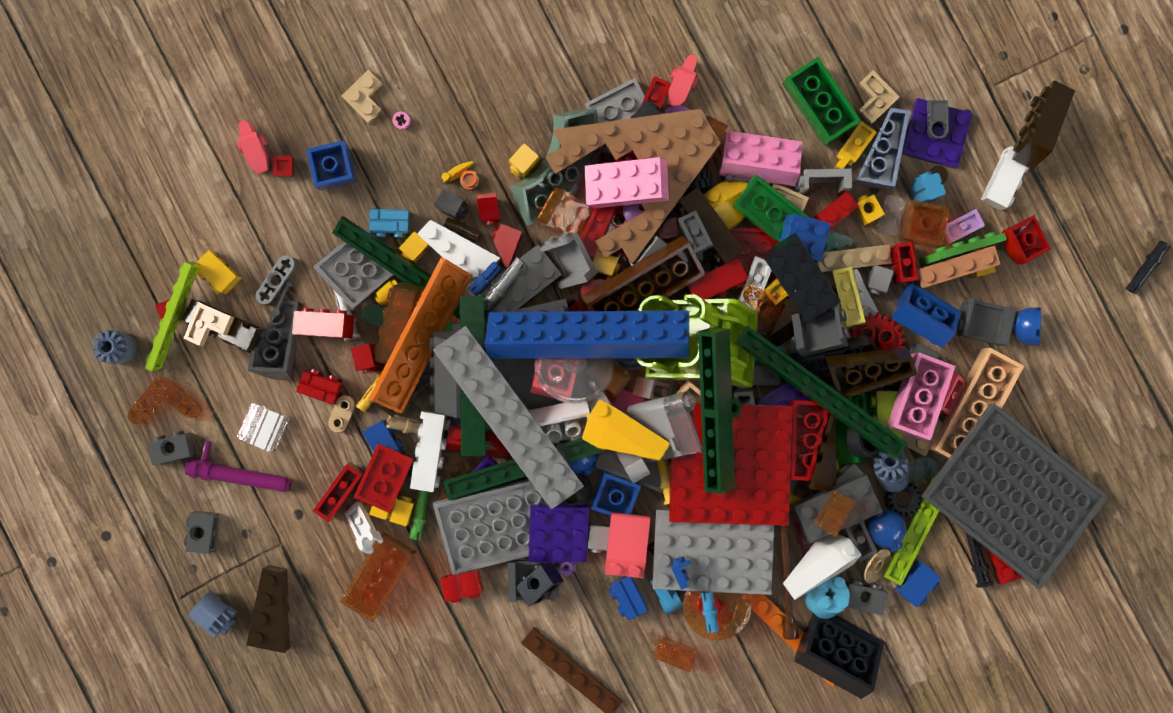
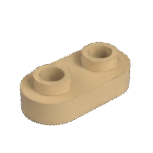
(342, 414)

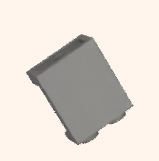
(841, 177)
(570, 259)

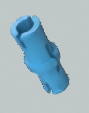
(710, 612)

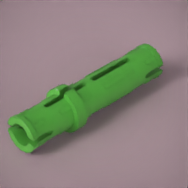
(419, 515)

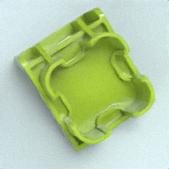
(704, 315)

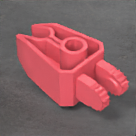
(683, 80)
(253, 147)

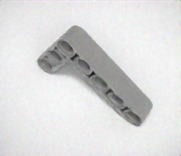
(632, 464)

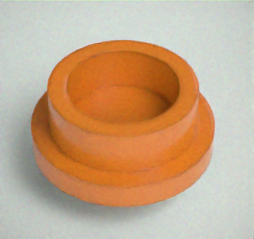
(469, 179)

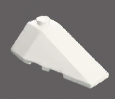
(822, 562)

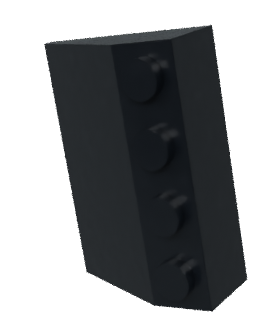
(841, 654)

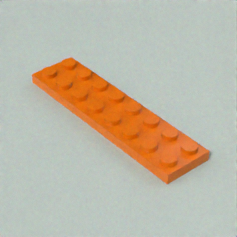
(413, 347)

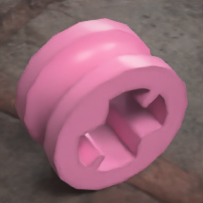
(396, 123)

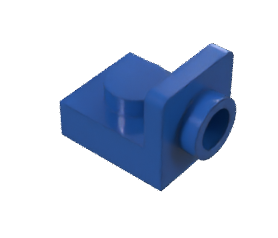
(681, 575)

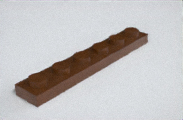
(571, 671)

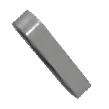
(273, 294)

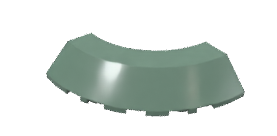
(533, 192)

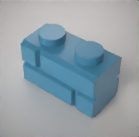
(927, 187)
(390, 222)

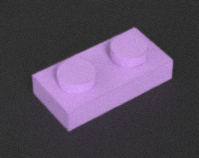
(963, 226)

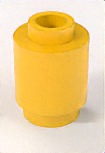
(382, 293)

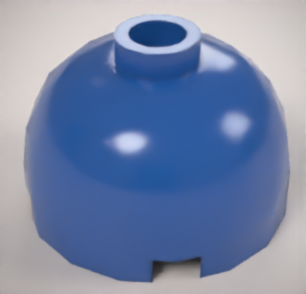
(1028, 326)

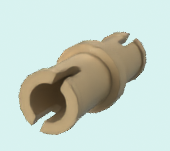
(405, 426)

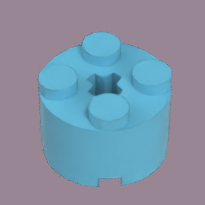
(828, 598)

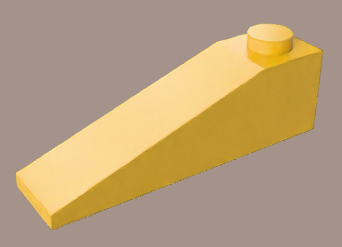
(723, 197)
(617, 432)

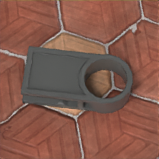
(937, 113)

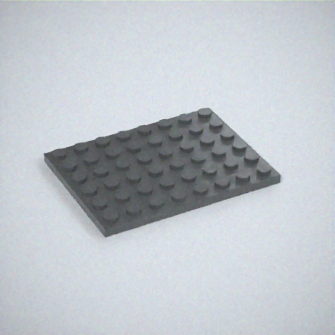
(1015, 496)

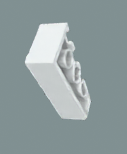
(457, 249)
(562, 420)
(429, 451)

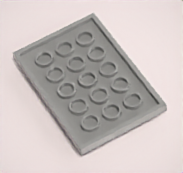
(487, 525)
(721, 556)

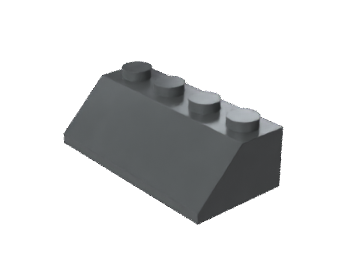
(445, 388)

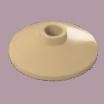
(876, 565)

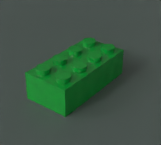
(821, 101)

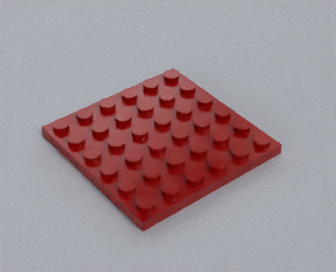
(761, 472)

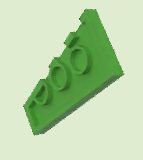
(960, 247)

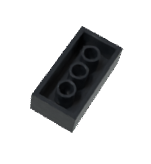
(801, 277)

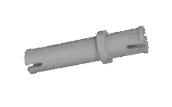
(498, 290)

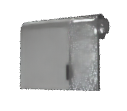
(671, 421)

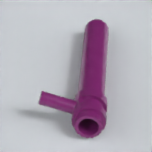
(208, 470)

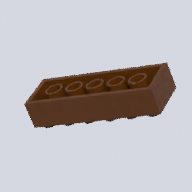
(655, 275)

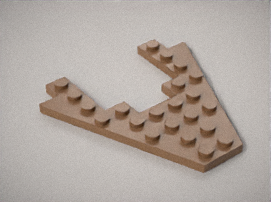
(677, 137)

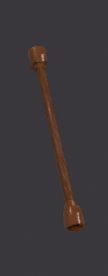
(789, 626)

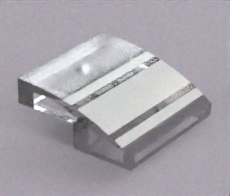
(263, 427)

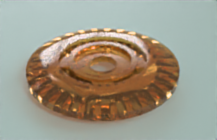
(727, 627)

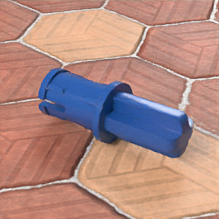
(484, 278)

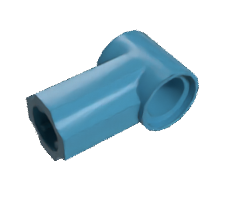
(668, 599)

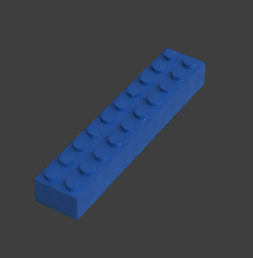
(588, 334)

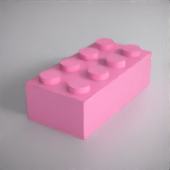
(768, 157)
(627, 183)
(921, 398)

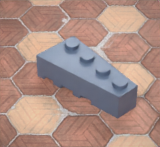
(884, 158)

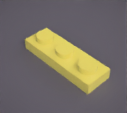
(849, 296)

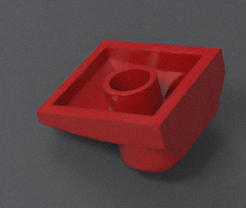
(1025, 241)

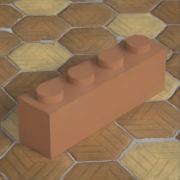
(958, 267)

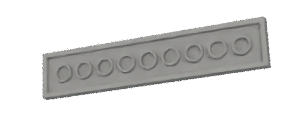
(508, 417)

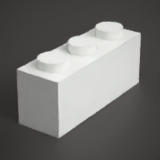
(1004, 181)

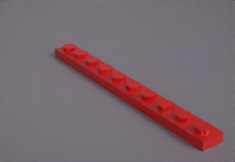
(601, 216)

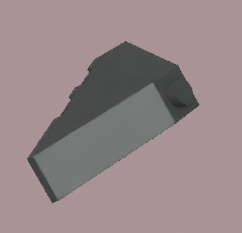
(277, 347)

